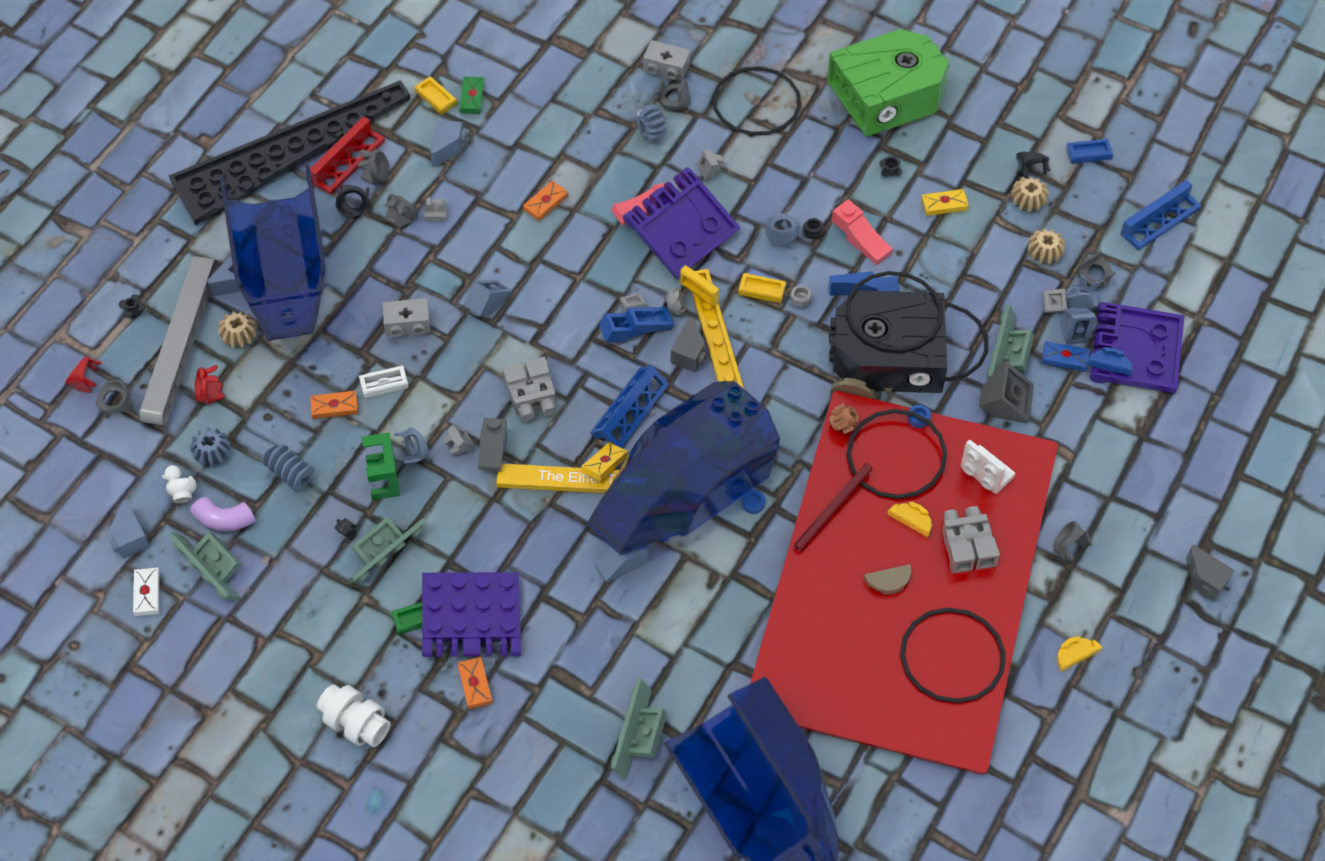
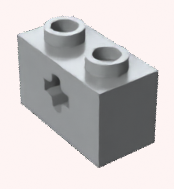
(666, 60)
(406, 317)

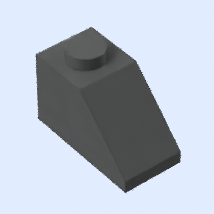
(689, 347)
(492, 444)
(1207, 573)

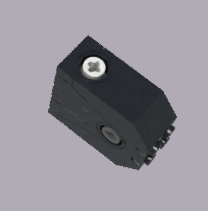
(893, 321)

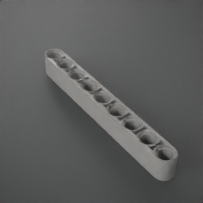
(178, 342)

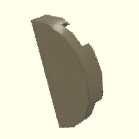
(854, 387)
(889, 580)

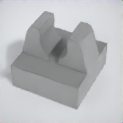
(709, 164)
(435, 210)
(461, 440)

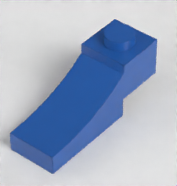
(845, 283)
(636, 321)

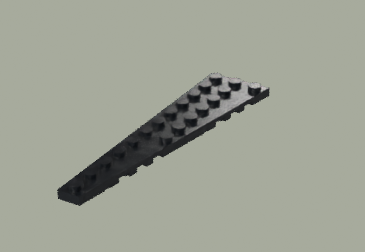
(276, 153)

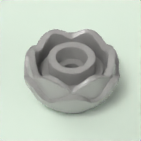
(675, 301)

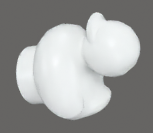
(178, 487)

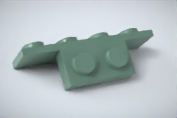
(1011, 344)
(378, 543)
(212, 560)
(640, 730)

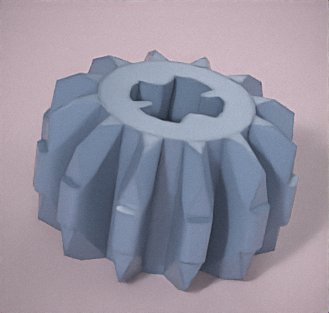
(651, 122)
(210, 447)

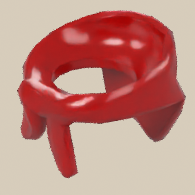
(78, 380)
(207, 386)

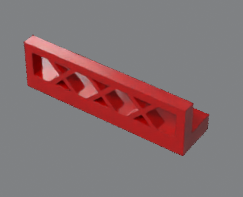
(351, 142)

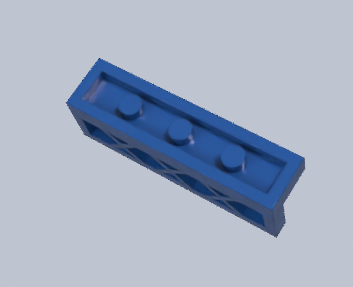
(1150, 214)
(627, 398)

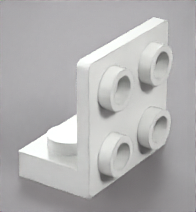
(985, 467)

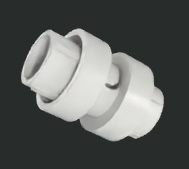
(361, 721)

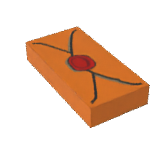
(545, 200)
(334, 404)
(474, 683)

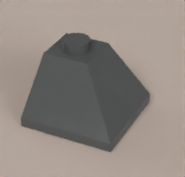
(1007, 394)

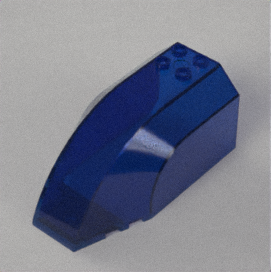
(279, 260)
(688, 468)
(759, 779)

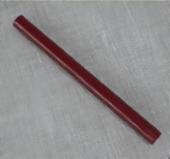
(832, 507)

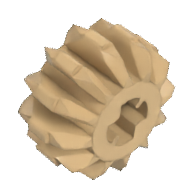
(1029, 194)
(1046, 246)
(237, 329)

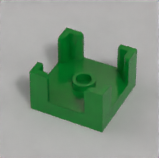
(381, 466)

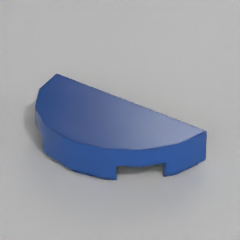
(1111, 360)

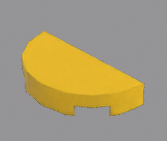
(913, 516)
(1075, 651)

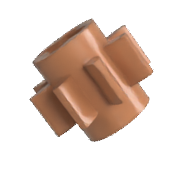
(844, 418)

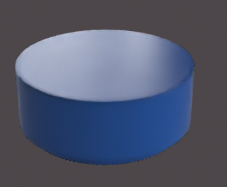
(921, 410)
(753, 501)

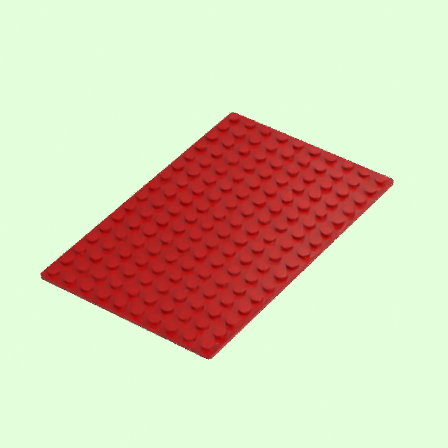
(839, 642)

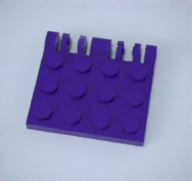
(683, 223)
(1149, 342)
(470, 610)

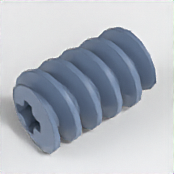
(288, 467)

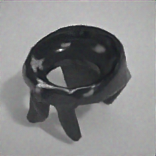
(1030, 158)
(342, 206)

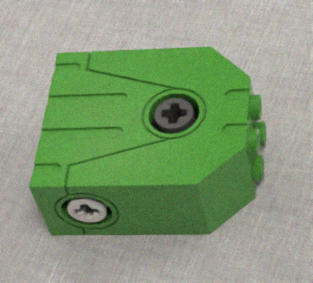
(889, 79)

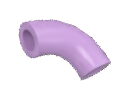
(222, 518)

